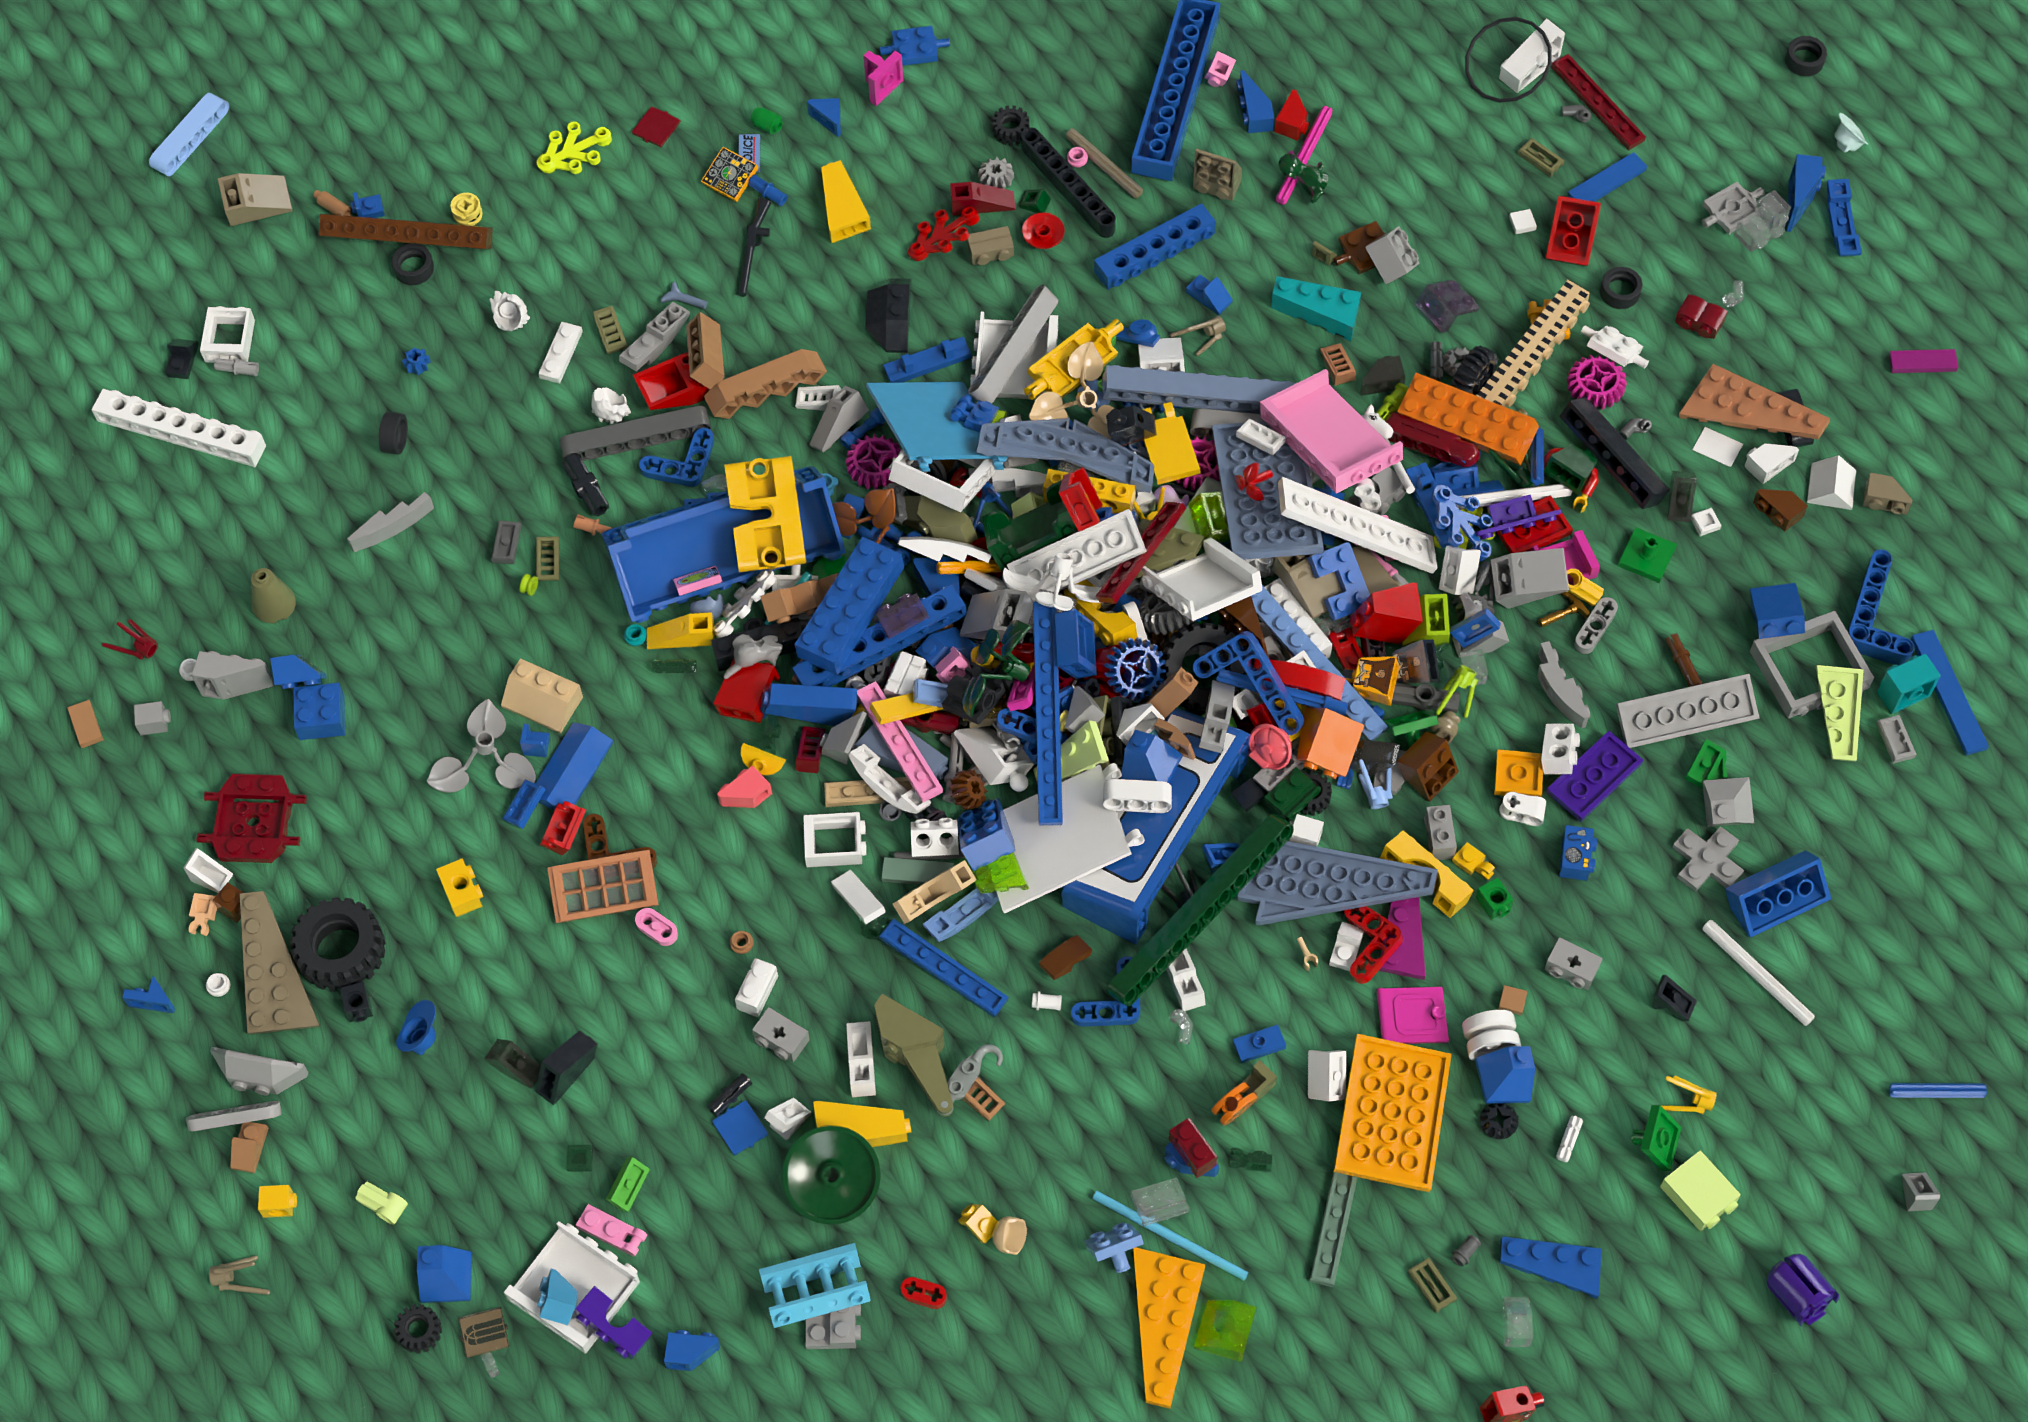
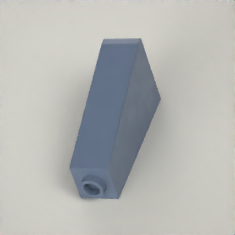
(873, 740)

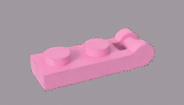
(610, 1230)

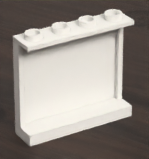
(990, 335)
(1205, 582)
(583, 1268)

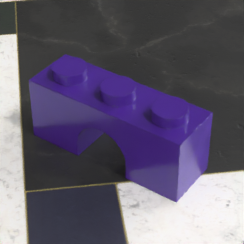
(626, 1339)

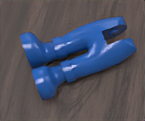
(893, 534)

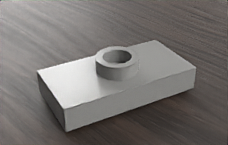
(1896, 739)

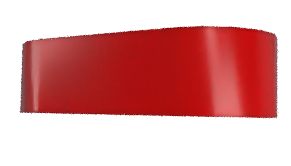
(925, 1287)

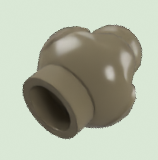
(1447, 726)

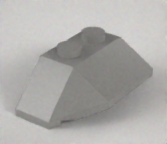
(258, 1072)

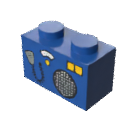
(1577, 853)

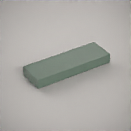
(911, 871)

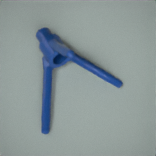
(989, 495)

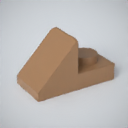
(248, 1147)

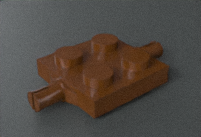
(1354, 247)

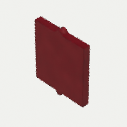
(656, 126)

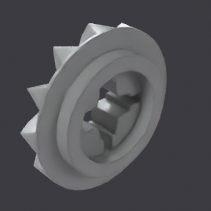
(1450, 357)

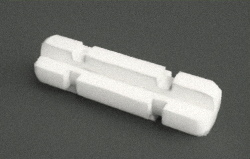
(1569, 1138)

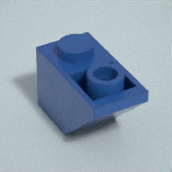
(688, 1350)

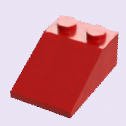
(1573, 230)

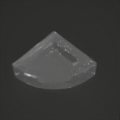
(490, 1364)

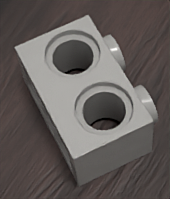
(1440, 832)

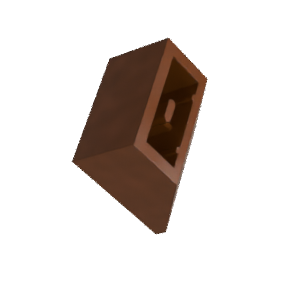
(1428, 765)

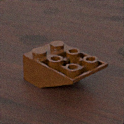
(1242, 617)

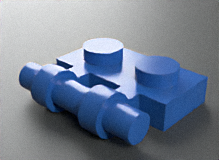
(973, 414)

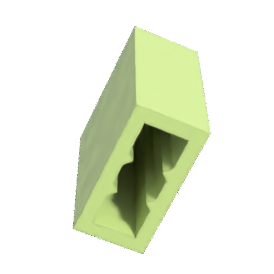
(1701, 1191)

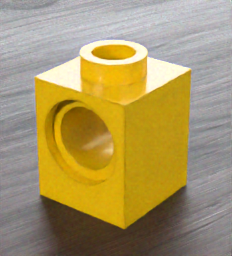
(276, 1201)

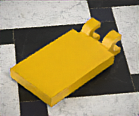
(1171, 448)

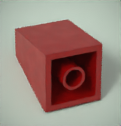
(1388, 614)

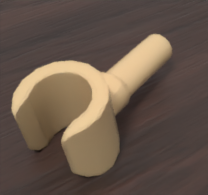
(1307, 956)

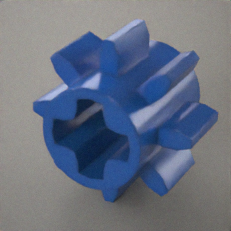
(416, 361)

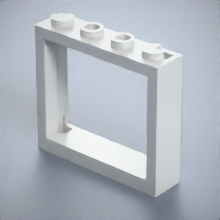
(939, 490)

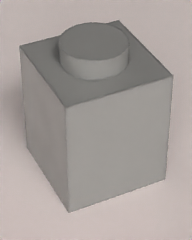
(151, 718)

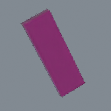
(1923, 361)

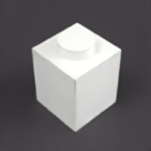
(1306, 830)

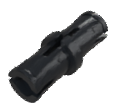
(730, 1094)

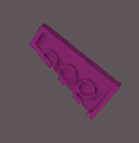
(1409, 957)

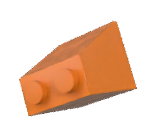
(1328, 741)

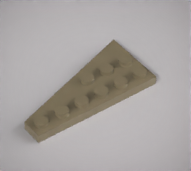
(272, 983)

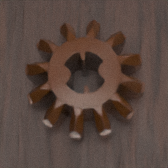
(968, 789)

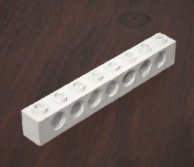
(107, 411)

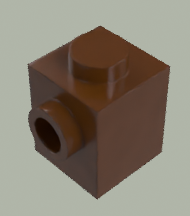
(228, 902)

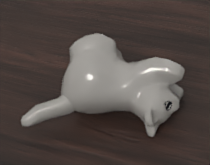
(749, 652)

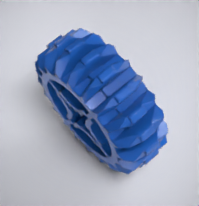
(1139, 660)

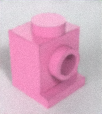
(1219, 69)
(952, 665)

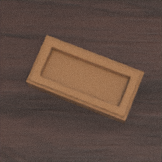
(85, 723)

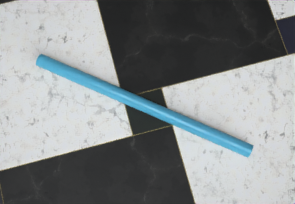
(1172, 1236)

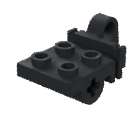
(993, 692)

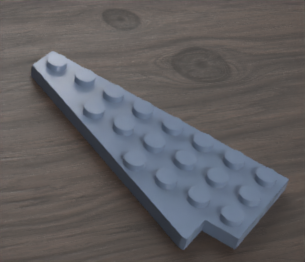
(1320, 880)

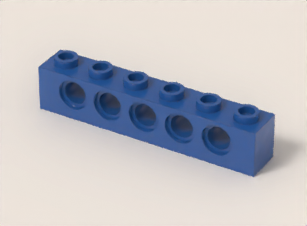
(1154, 246)

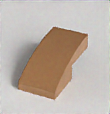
(1176, 738)

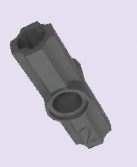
(1410, 696)

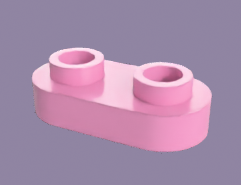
(657, 928)

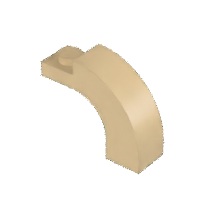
(934, 891)

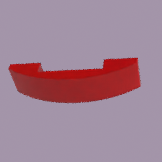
(1307, 678)

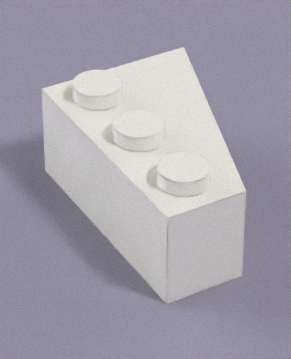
(1531, 57)

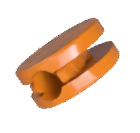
(1234, 1104)

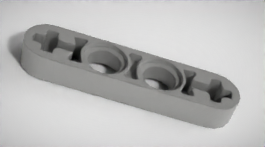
(233, 1116)

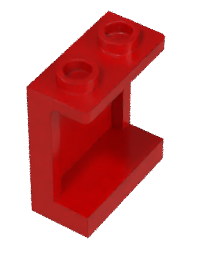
(1080, 498)
(743, 691)

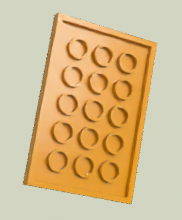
(1392, 1113)

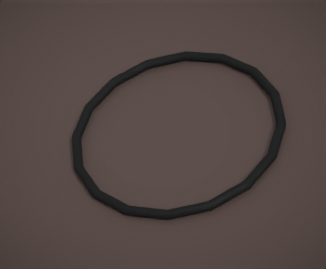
(1535, 86)

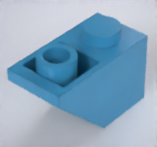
(556, 1298)

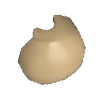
(1009, 1235)

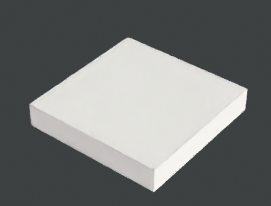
(985, 580)

